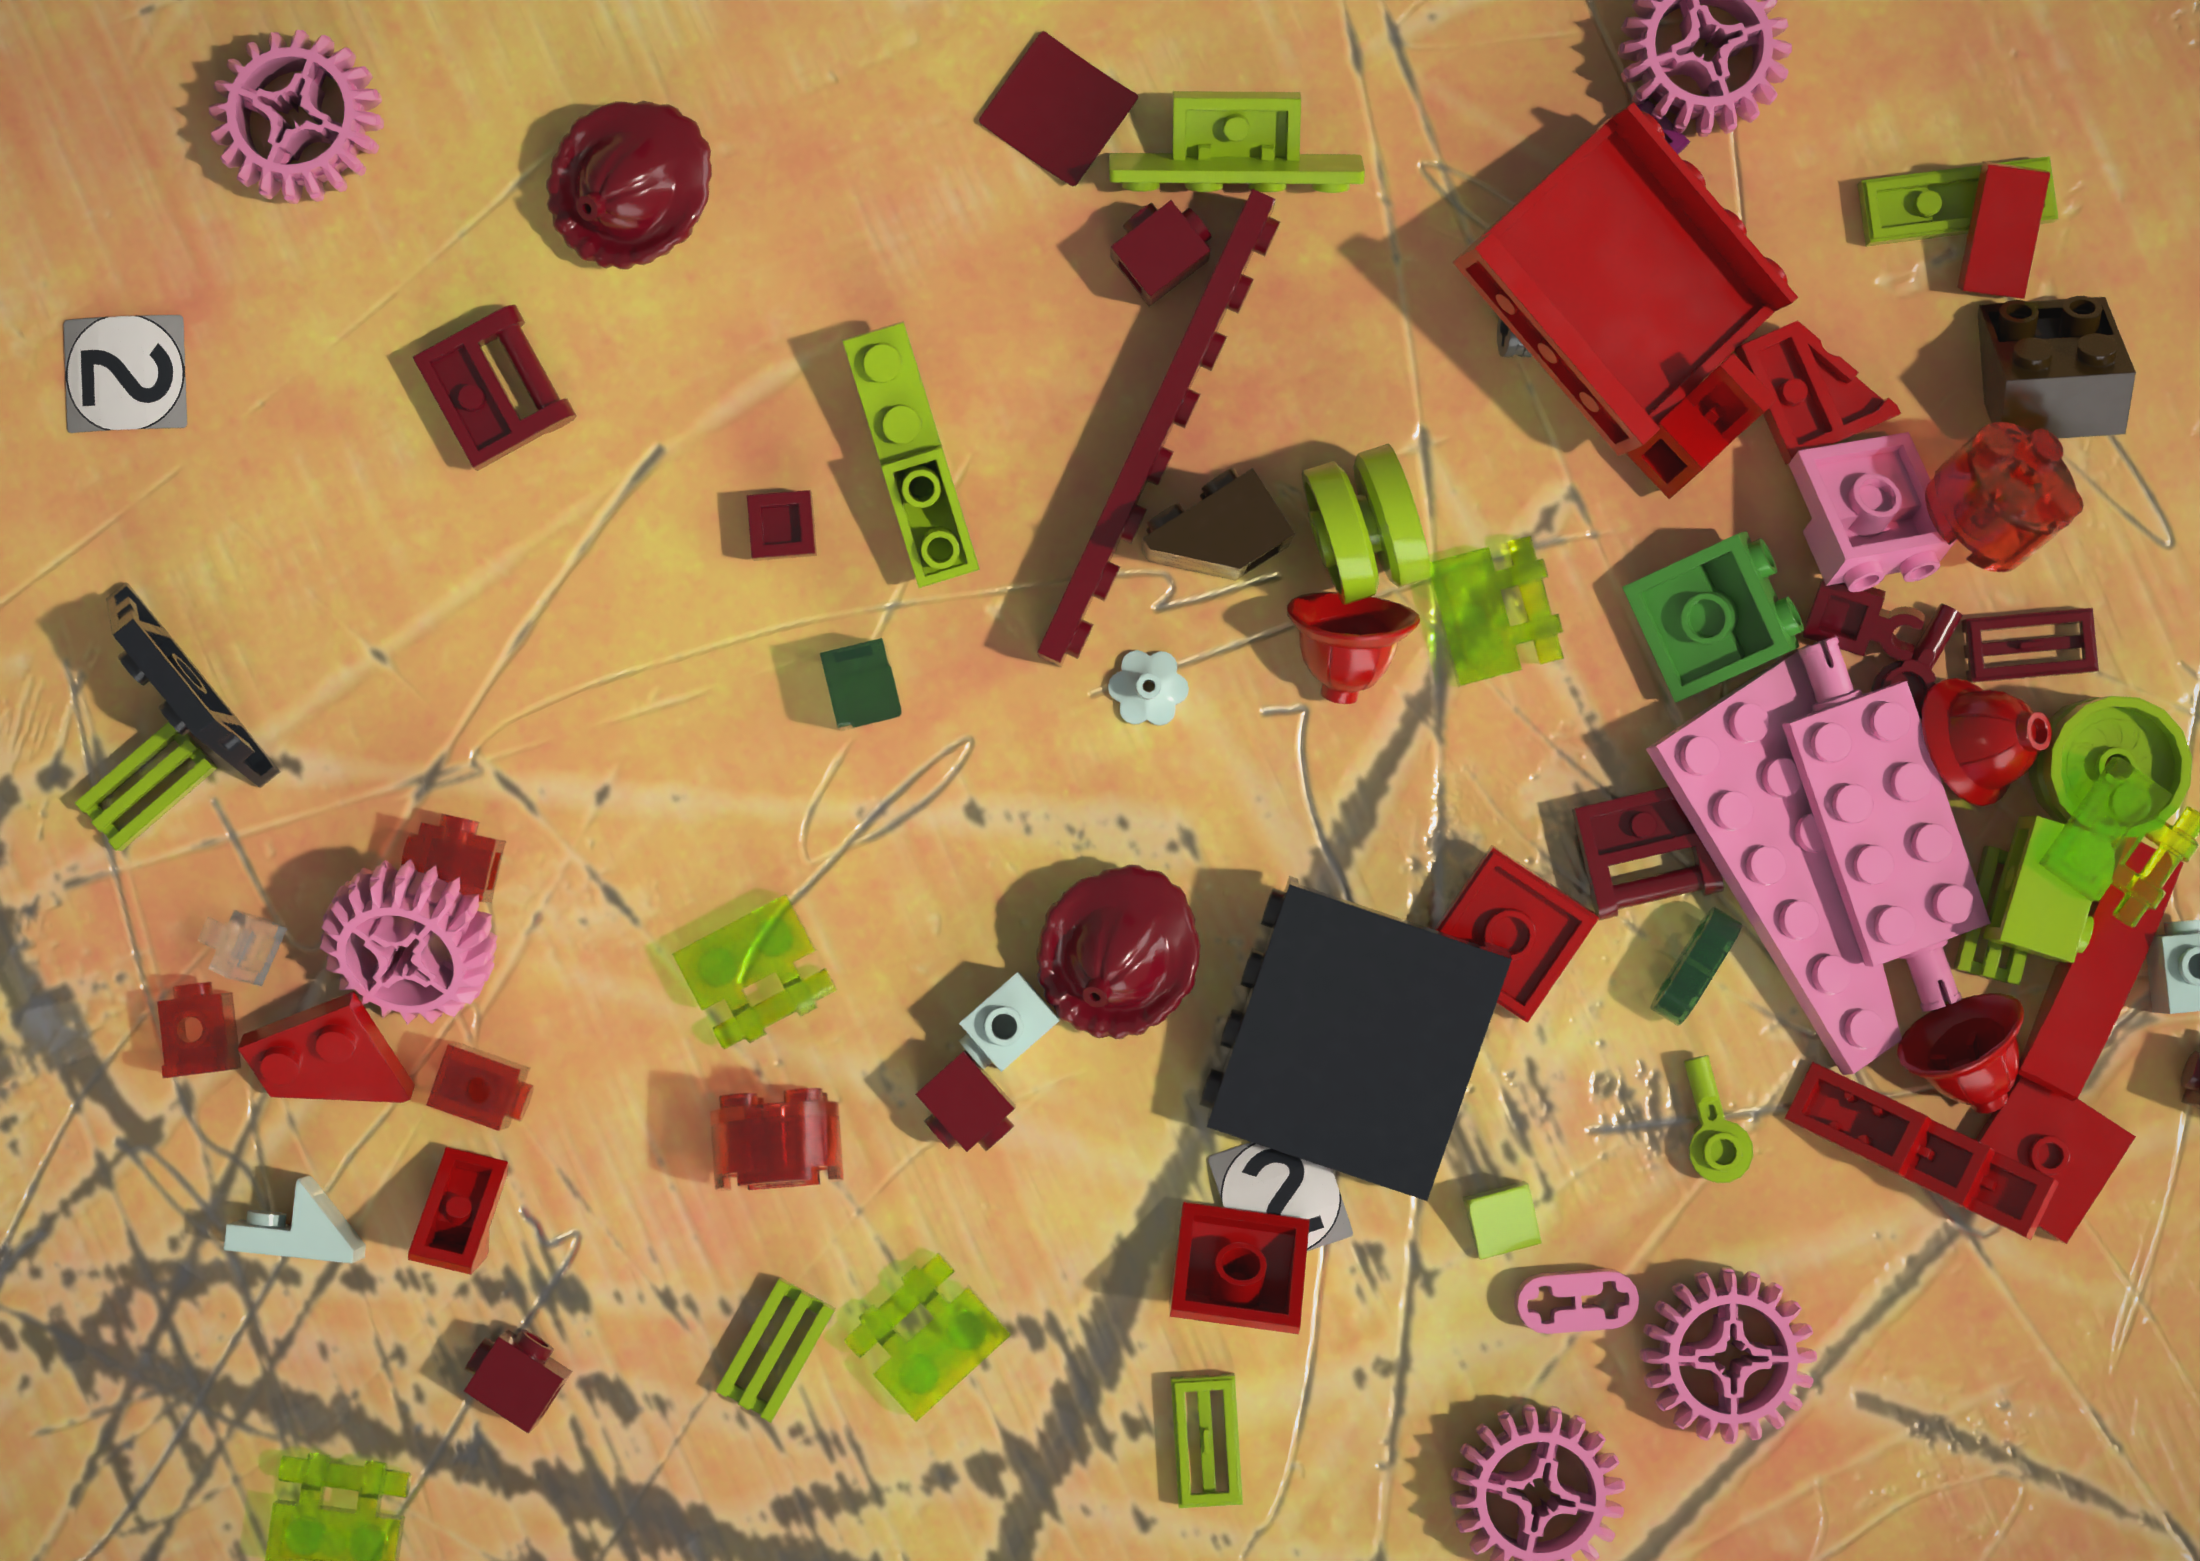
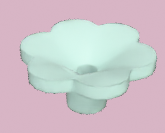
(1135, 702)

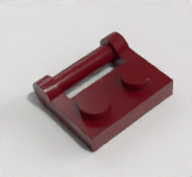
(475, 397)
(1634, 830)

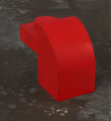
(1702, 426)

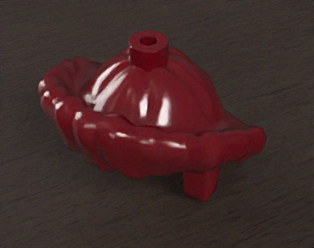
(629, 183)
(1118, 952)

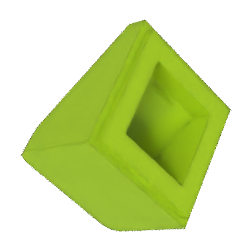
(1502, 1219)

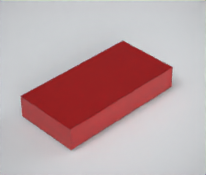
(2003, 230)

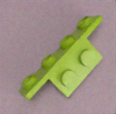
(1236, 141)

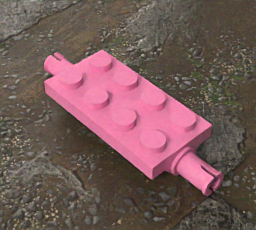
(1885, 823)

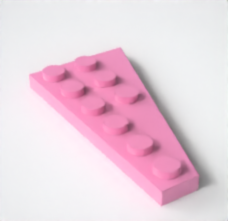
(1754, 819)

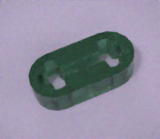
(1696, 966)

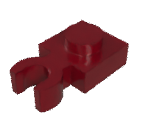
(1858, 619)

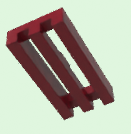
(1976, 650)

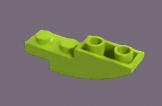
(911, 454)

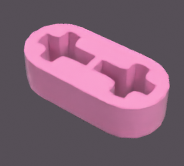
(1578, 1316)

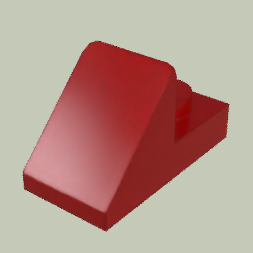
(459, 1212)

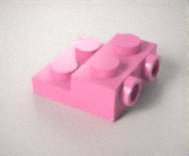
(1868, 511)

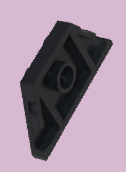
(190, 699)

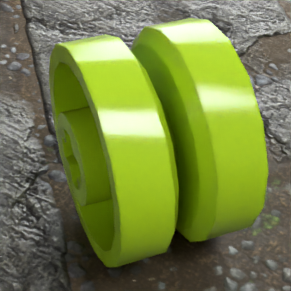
(1355, 527)
(2104, 729)

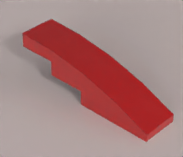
(2091, 992)
(1922, 1150)

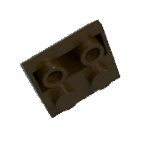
(2056, 366)
(1224, 533)

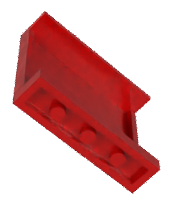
(1625, 277)

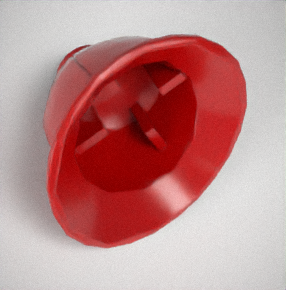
(1349, 643)
(1981, 738)
(1967, 1049)

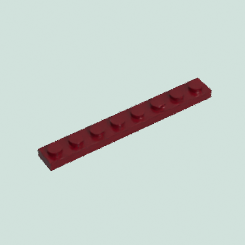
(1171, 406)

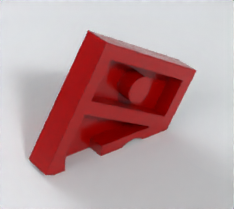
(1815, 391)
(327, 1055)

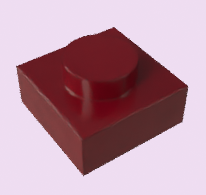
(781, 525)

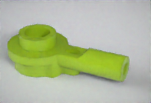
(1718, 1147)

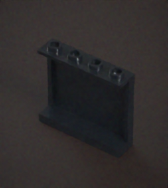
(1354, 1039)

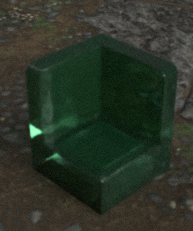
(861, 684)

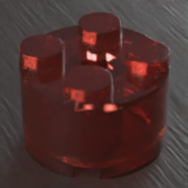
(2003, 495)
(776, 1141)

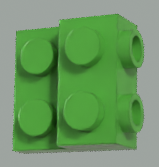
(1714, 615)

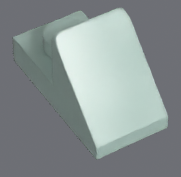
(315, 1232)

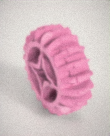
(1711, 76)
(305, 91)
(408, 941)
(1729, 1385)
(1541, 1463)

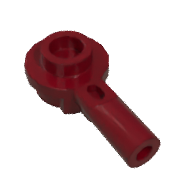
(1926, 653)

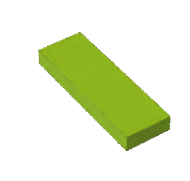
(1931, 203)

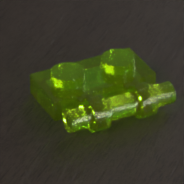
(1476, 618)
(2107, 830)
(744, 954)
(941, 1351)
(330, 1533)

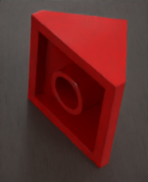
(1239, 1268)

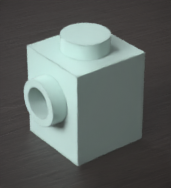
(2175, 968)
(1006, 1024)

